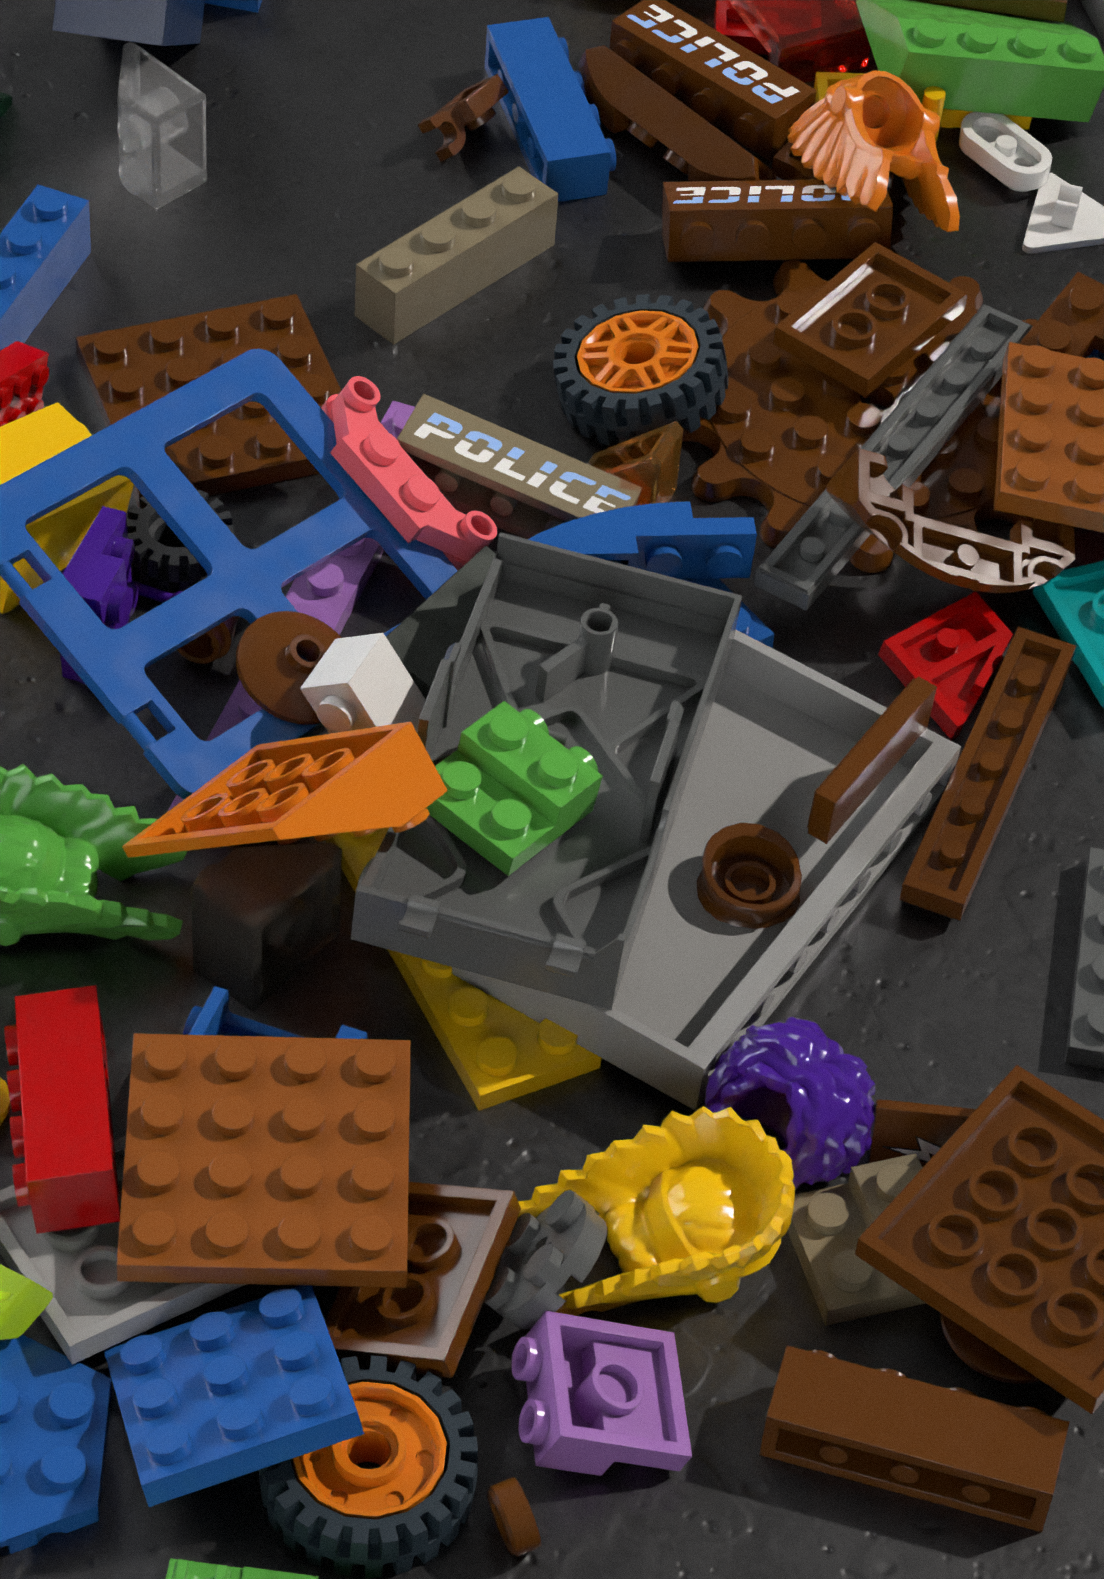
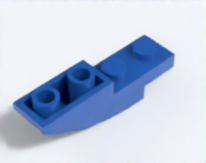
(661, 540)

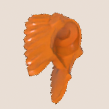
(873, 129)

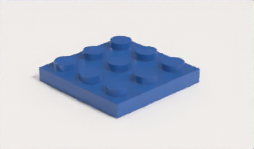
(231, 1393)

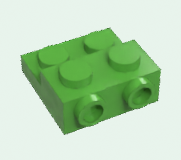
(513, 787)

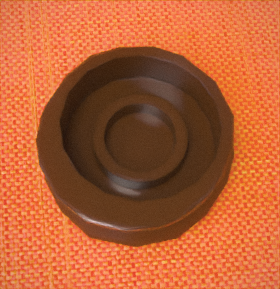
(749, 877)

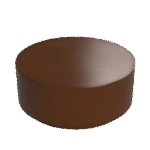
(513, 1517)

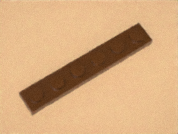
(987, 774)

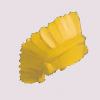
(682, 1208)

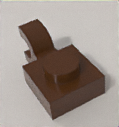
(468, 108)

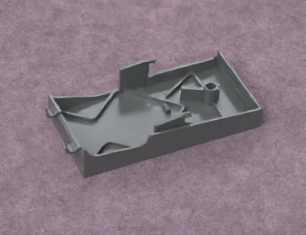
(611, 667)

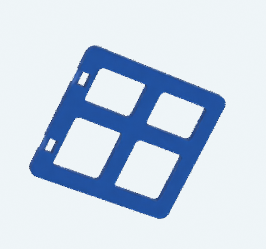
(238, 579)

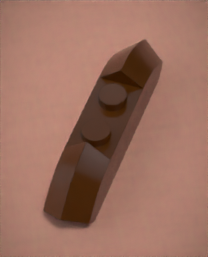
(650, 113)

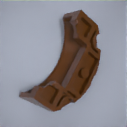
(944, 550)

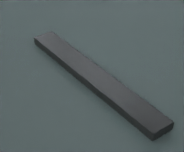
(909, 440)

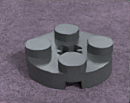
(542, 1258)

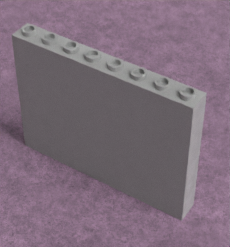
(760, 759)

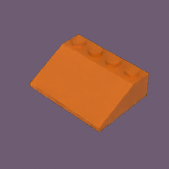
(304, 790)

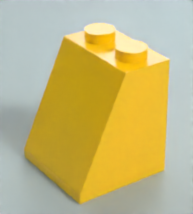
(59, 532)

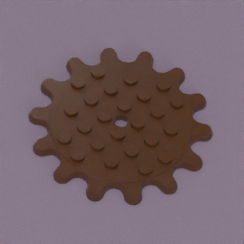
(795, 427)

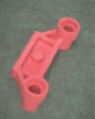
(395, 480)

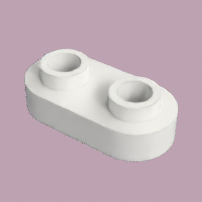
(1005, 151)

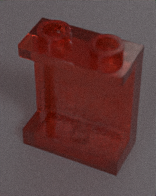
(808, 34)

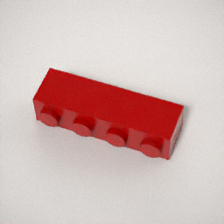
(64, 1110)

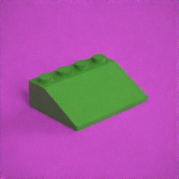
(987, 58)

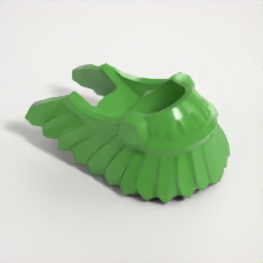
(50, 860)

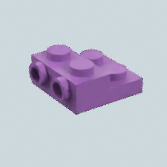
(601, 1395)

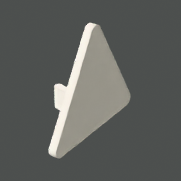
(1063, 219)

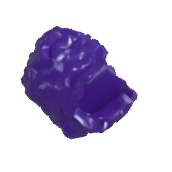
(803, 1091)

